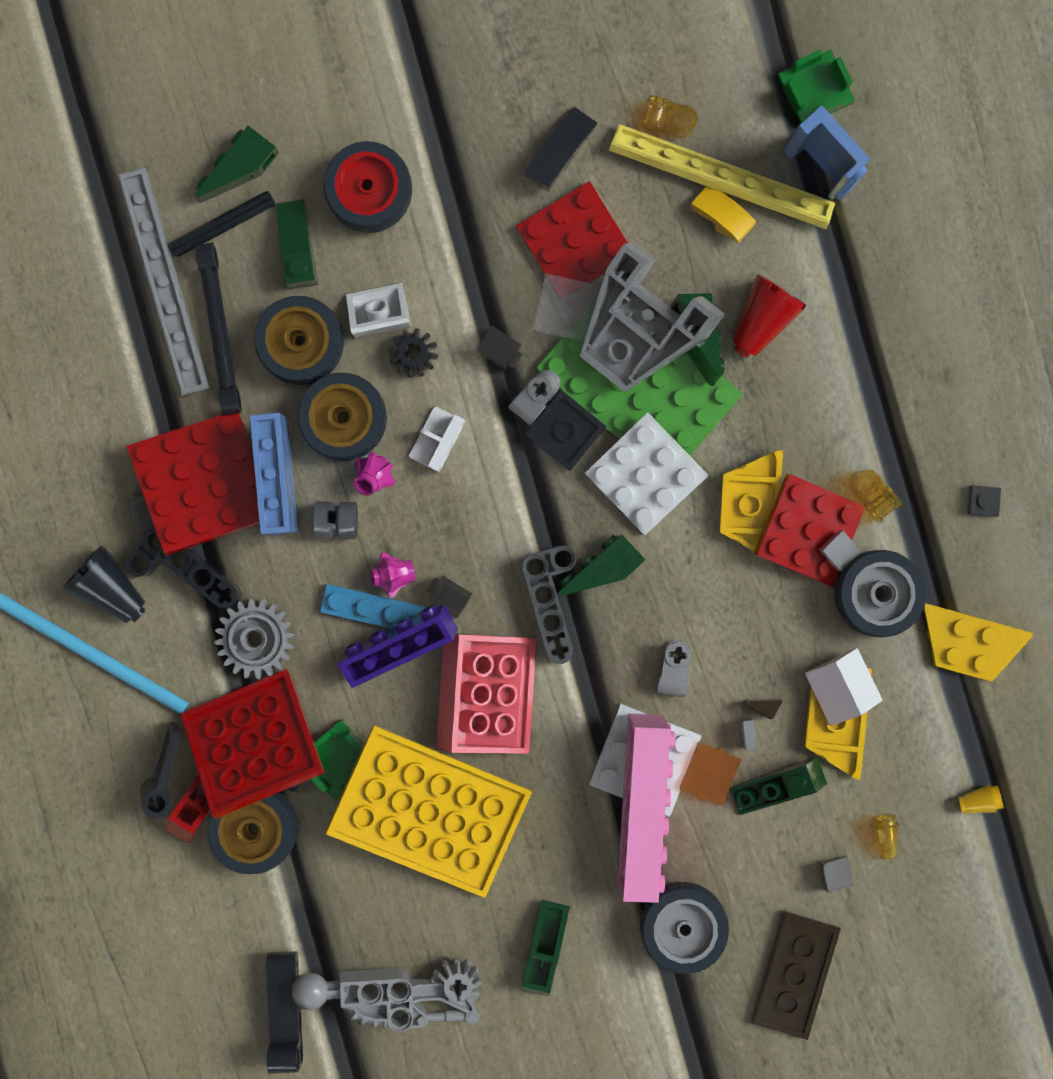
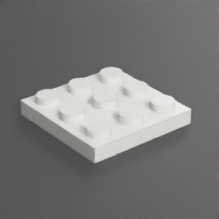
(646, 474)
(611, 763)

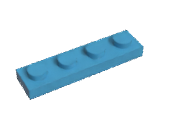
(366, 607)

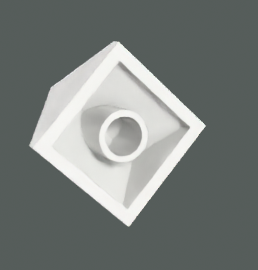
(378, 311)
(844, 687)

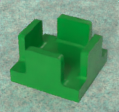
(817, 82)
(338, 755)

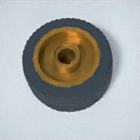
(286, 322)
(323, 405)
(259, 851)

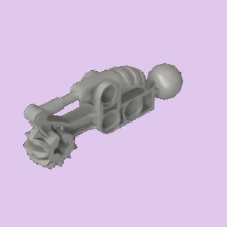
(378, 1005)

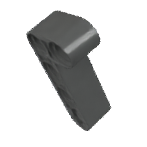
(553, 606)

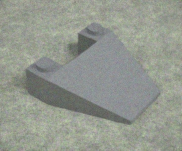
(634, 330)

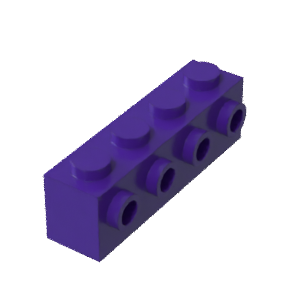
(397, 646)

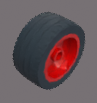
(373, 208)

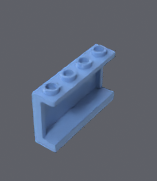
(831, 150)
(274, 474)

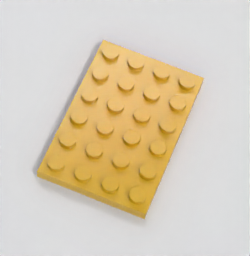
(428, 811)

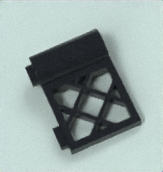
(155, 791)

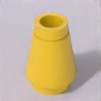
(981, 800)

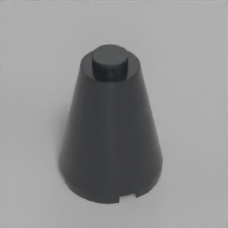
(106, 587)

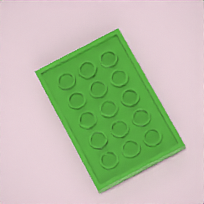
(673, 395)

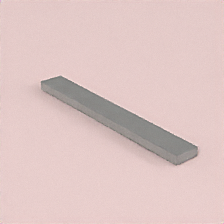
(163, 281)

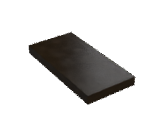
(795, 975)

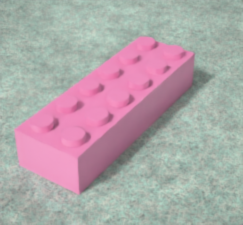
(644, 808)

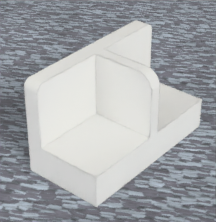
(437, 439)

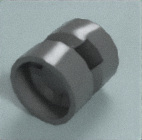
(346, 520)

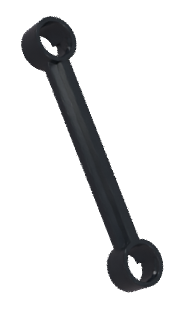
(228, 390)

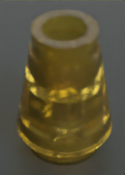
(886, 832)

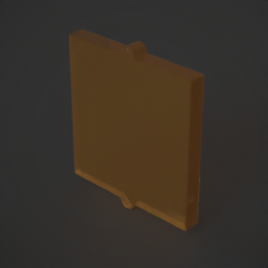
(710, 773)

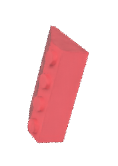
(486, 694)

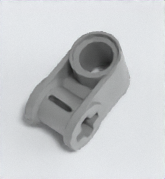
(533, 398)
(674, 675)

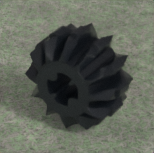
(423, 356)

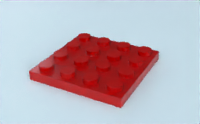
(198, 482)
(251, 744)

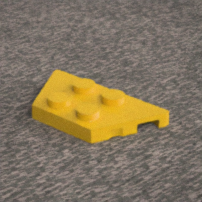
(749, 498)
(971, 643)
(839, 743)

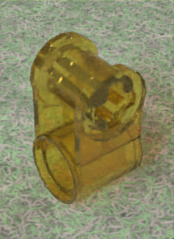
(667, 117)
(875, 496)

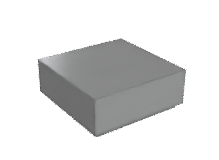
(840, 550)
(747, 734)

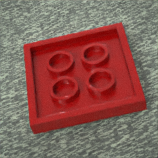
(573, 236)
(802, 523)

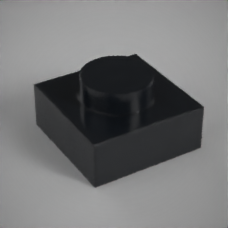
(984, 501)

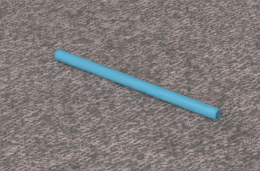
(92, 654)

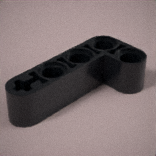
(187, 573)
(285, 1018)

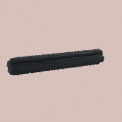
(222, 223)

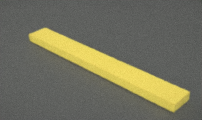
(722, 176)

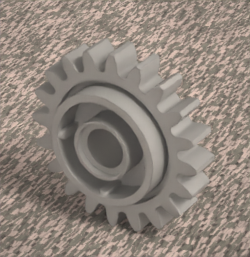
(238, 646)

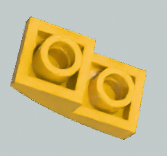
(727, 215)

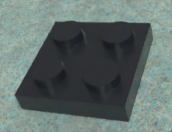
(565, 430)

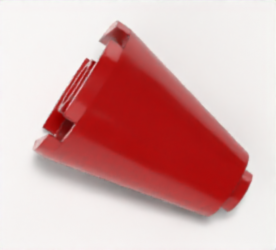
(764, 316)

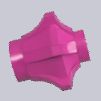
(372, 474)
(392, 574)

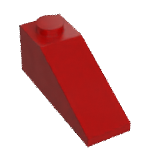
(189, 813)

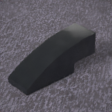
(560, 149)

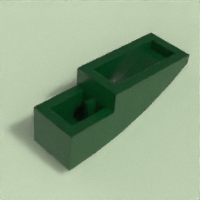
(545, 948)

